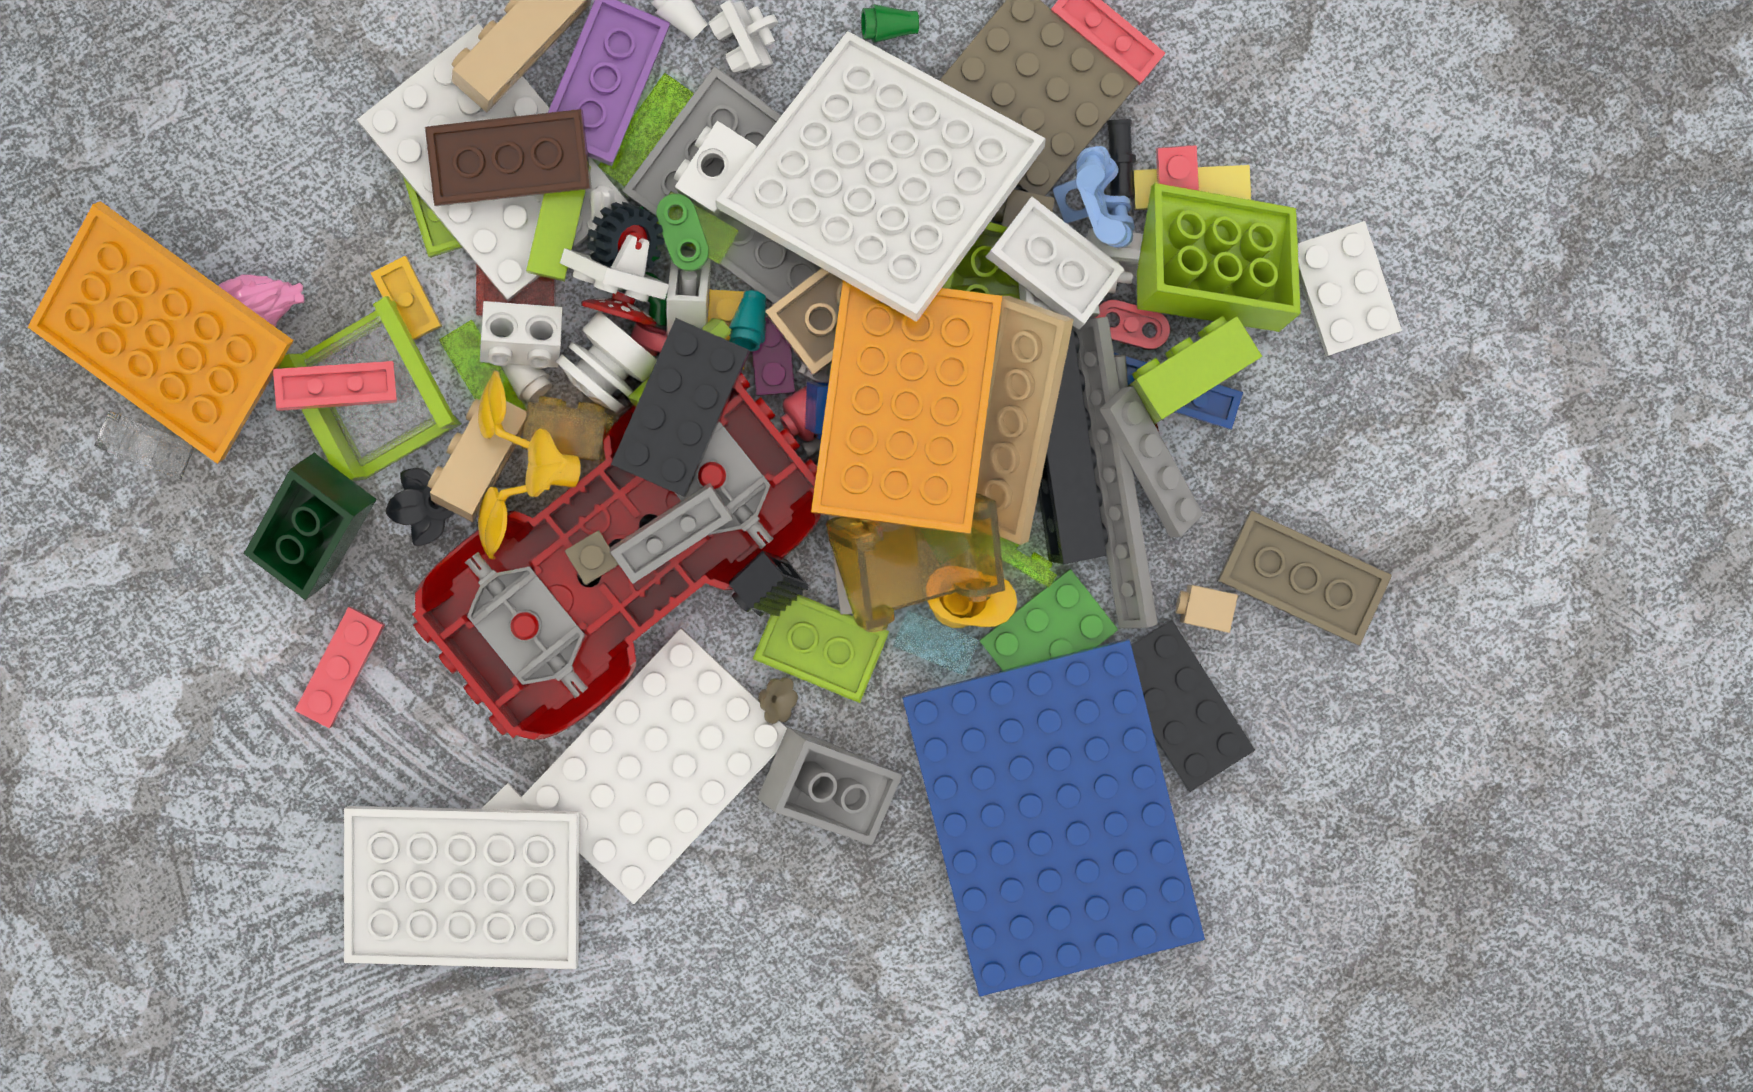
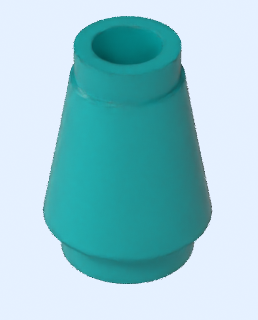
(749, 321)

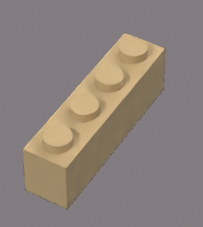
(512, 47)

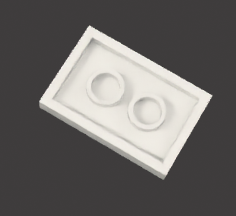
(1055, 262)
(1346, 289)

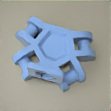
(1106, 212)

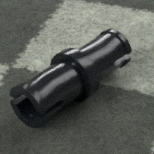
(1121, 152)

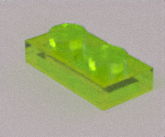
(1035, 566)

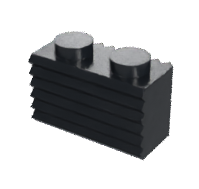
(767, 585)

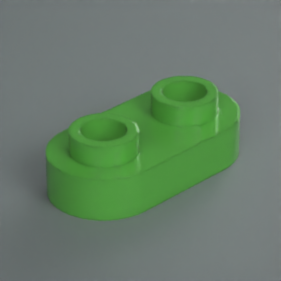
(682, 231)

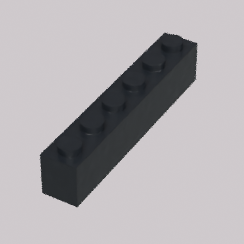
(1068, 481)

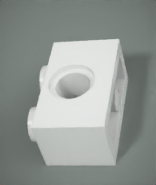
(712, 143)

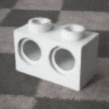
(521, 327)

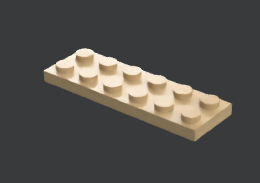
(1021, 411)

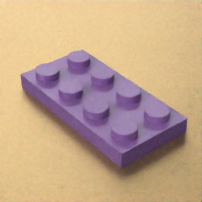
(610, 72)

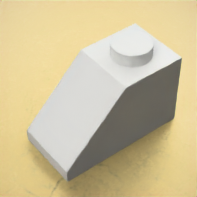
(688, 294)

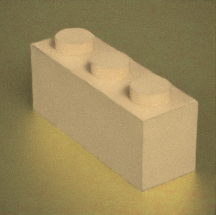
(474, 463)

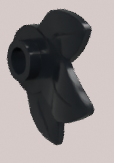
(415, 507)

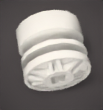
(607, 363)

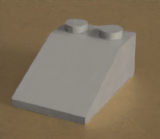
(828, 787)

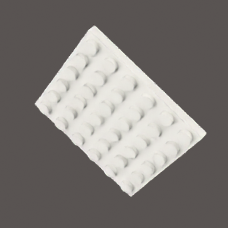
(881, 175)

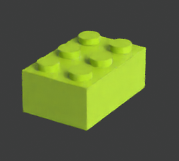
(1194, 367)

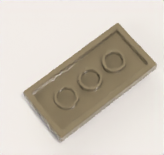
(1304, 578)

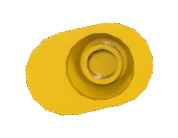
(959, 612)

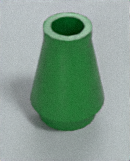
(886, 23)

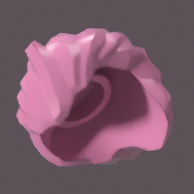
(264, 296)

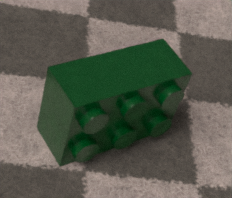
(309, 526)

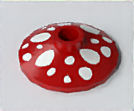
(620, 306)

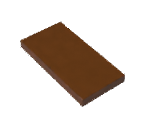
(508, 157)

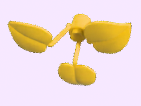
(544, 465)

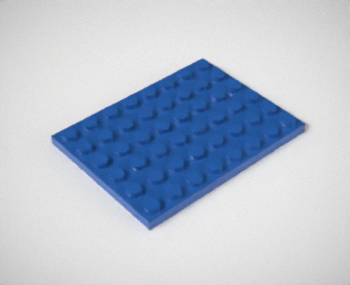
(1053, 817)

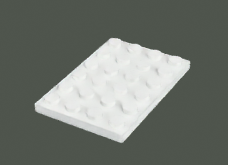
(492, 231)
(658, 764)
(461, 887)

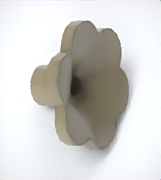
(778, 700)

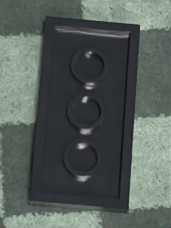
(680, 407)
(1186, 708)

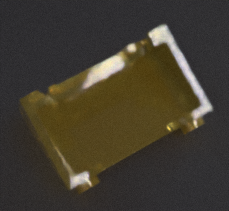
(905, 565)

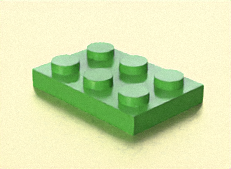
(1050, 625)

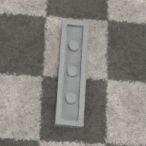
(1151, 461)

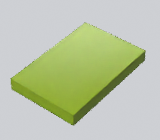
(821, 647)

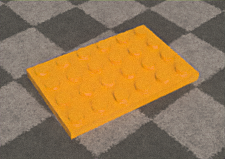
(159, 332)
(907, 410)

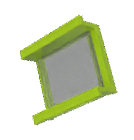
(374, 436)

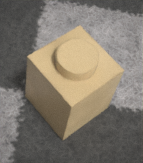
(1206, 608)

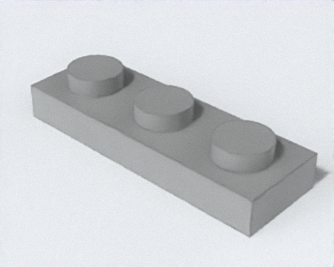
(671, 533)

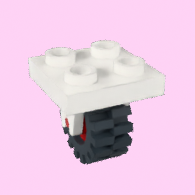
(621, 252)

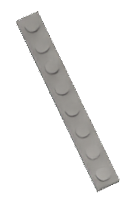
(1116, 481)

